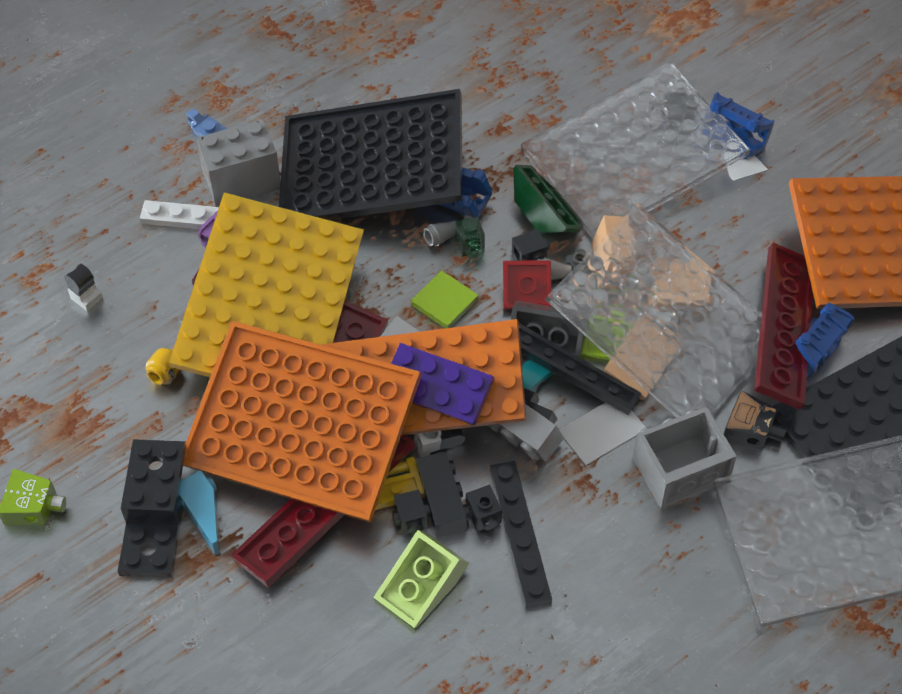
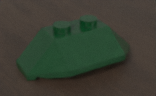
(542, 202)

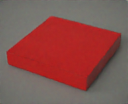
(526, 282)

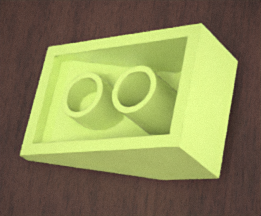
(420, 578)

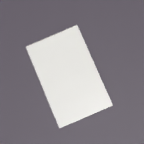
(600, 431)

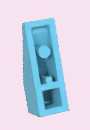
(201, 506)

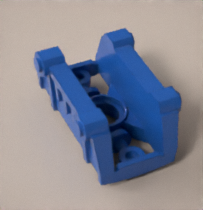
(743, 123)
(473, 183)
(823, 335)

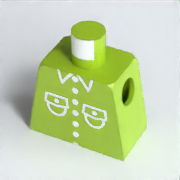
(29, 500)

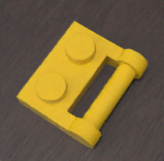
(401, 483)

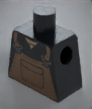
(752, 423)

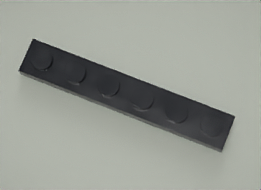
(577, 371)
(520, 535)

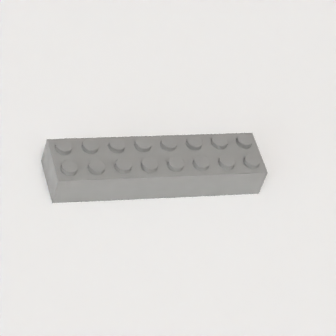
(535, 435)

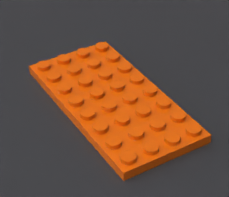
(483, 347)

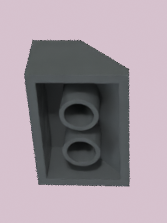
(549, 324)

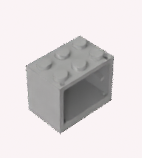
(239, 161)
(683, 456)

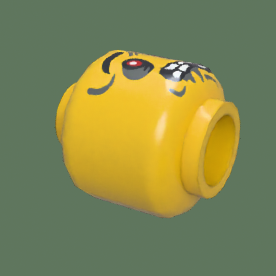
(158, 367)

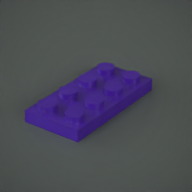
(446, 384)

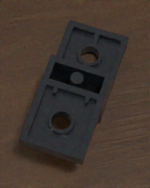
(152, 508)

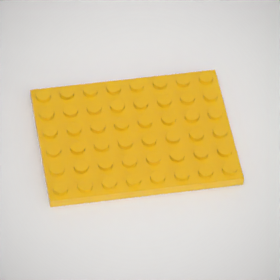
(267, 273)

